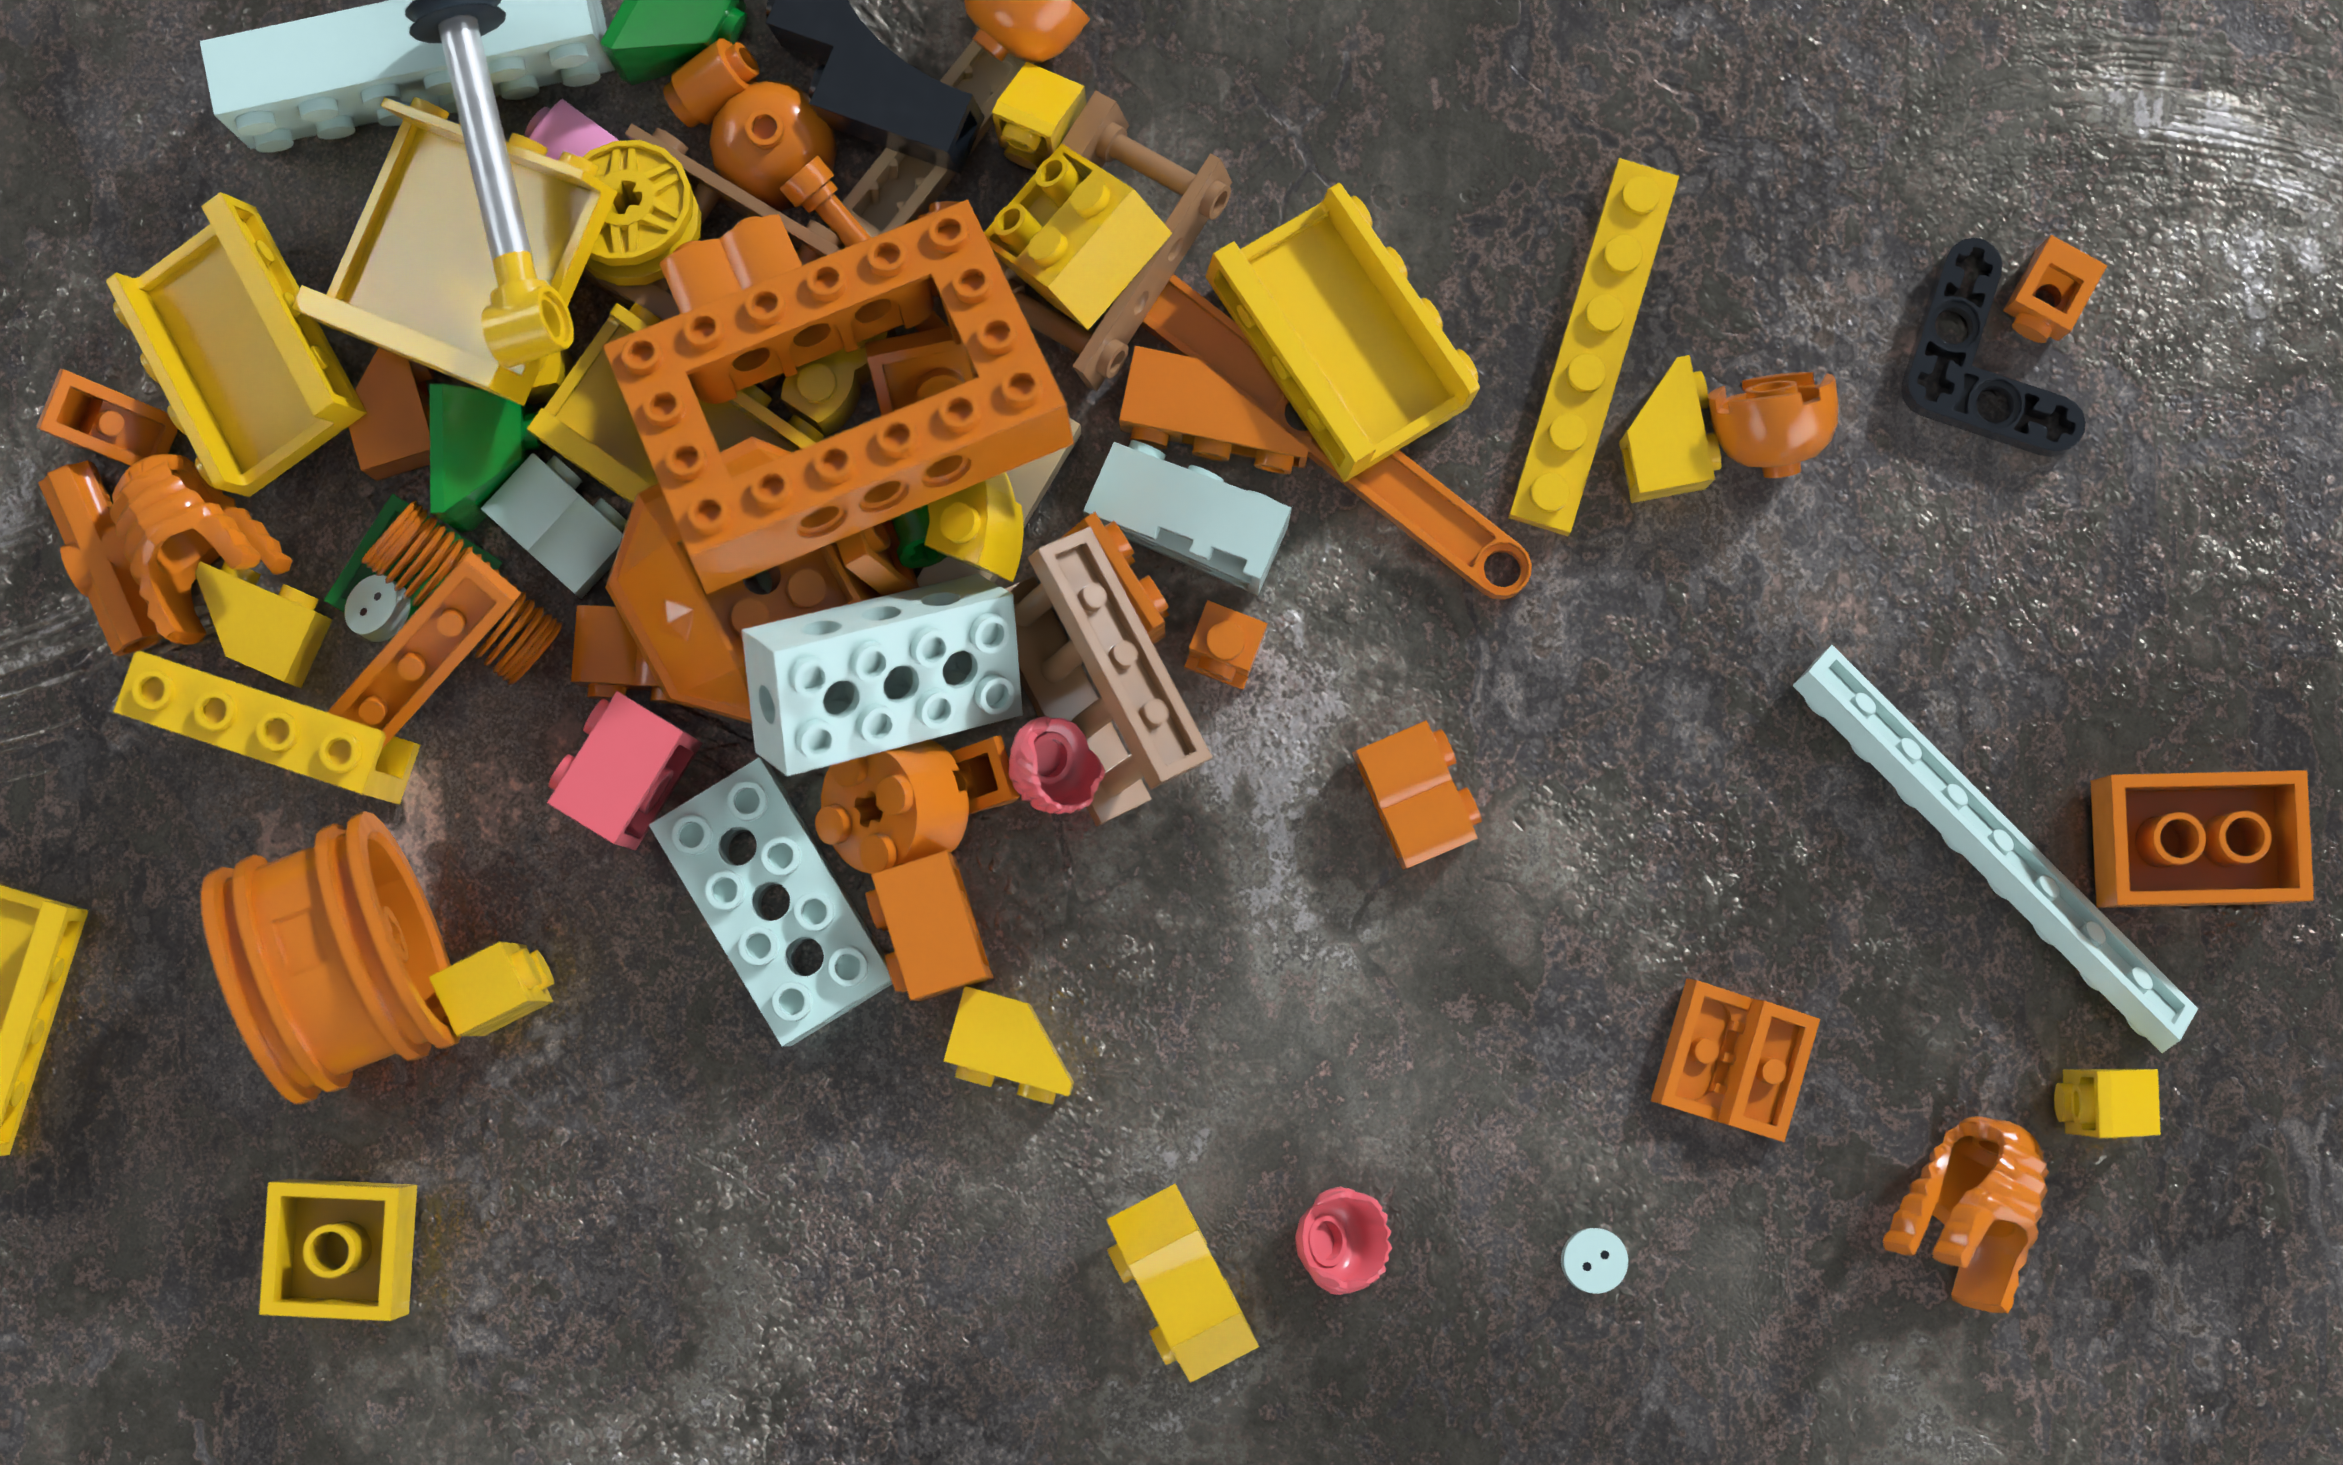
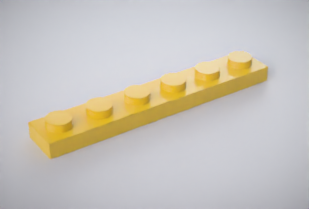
(1593, 347)

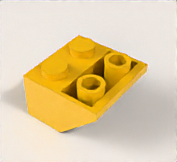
(1076, 235)

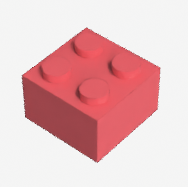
(622, 771)

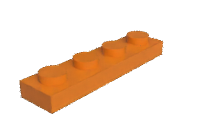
(427, 647)

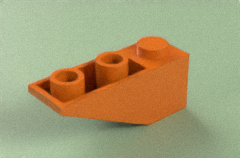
(1192, 405)

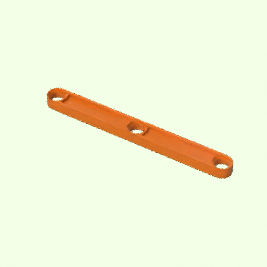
(1392, 486)

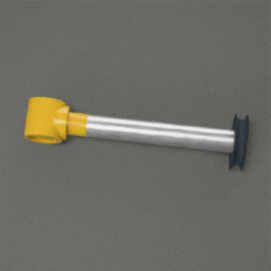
(525, 312)

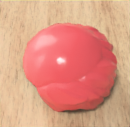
(1054, 766)
(1343, 1240)

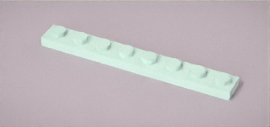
(1996, 849)

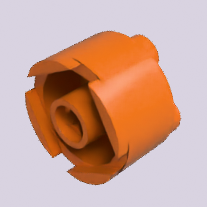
(893, 807)

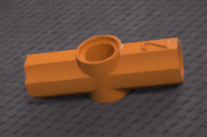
(96, 556)

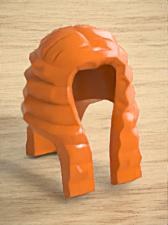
(171, 525)
(1989, 1196)

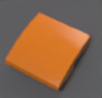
(1735, 1060)

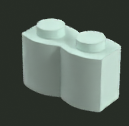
(557, 523)

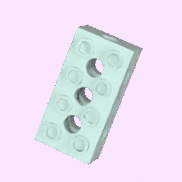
(882, 673)
(731, 895)

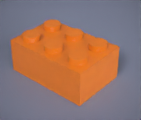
(2202, 839)

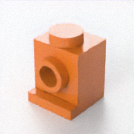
(2067, 276)
(1225, 645)

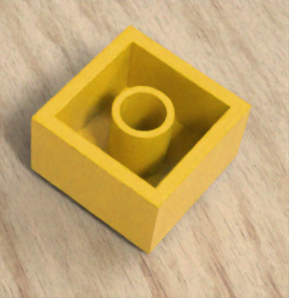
(338, 1249)

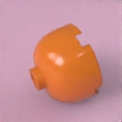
(1026, 28)
(767, 138)
(1776, 421)

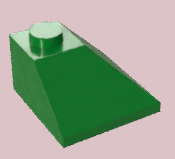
(661, 35)
(473, 450)

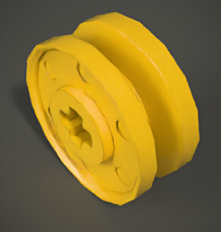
(648, 216)

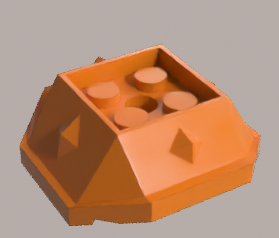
(694, 636)

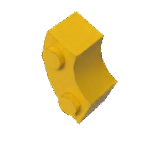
(979, 527)
(1181, 1284)

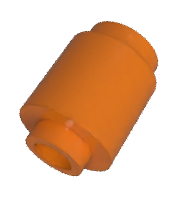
(709, 81)

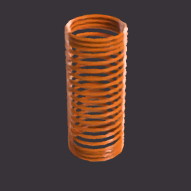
(408, 531)

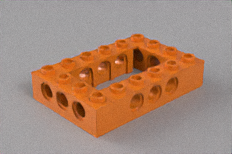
(868, 472)

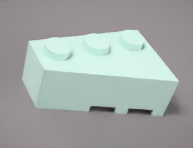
(1189, 515)

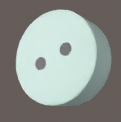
(376, 609)
(1594, 1260)

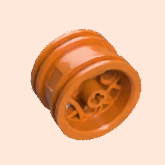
(328, 957)

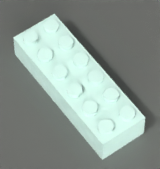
(338, 67)

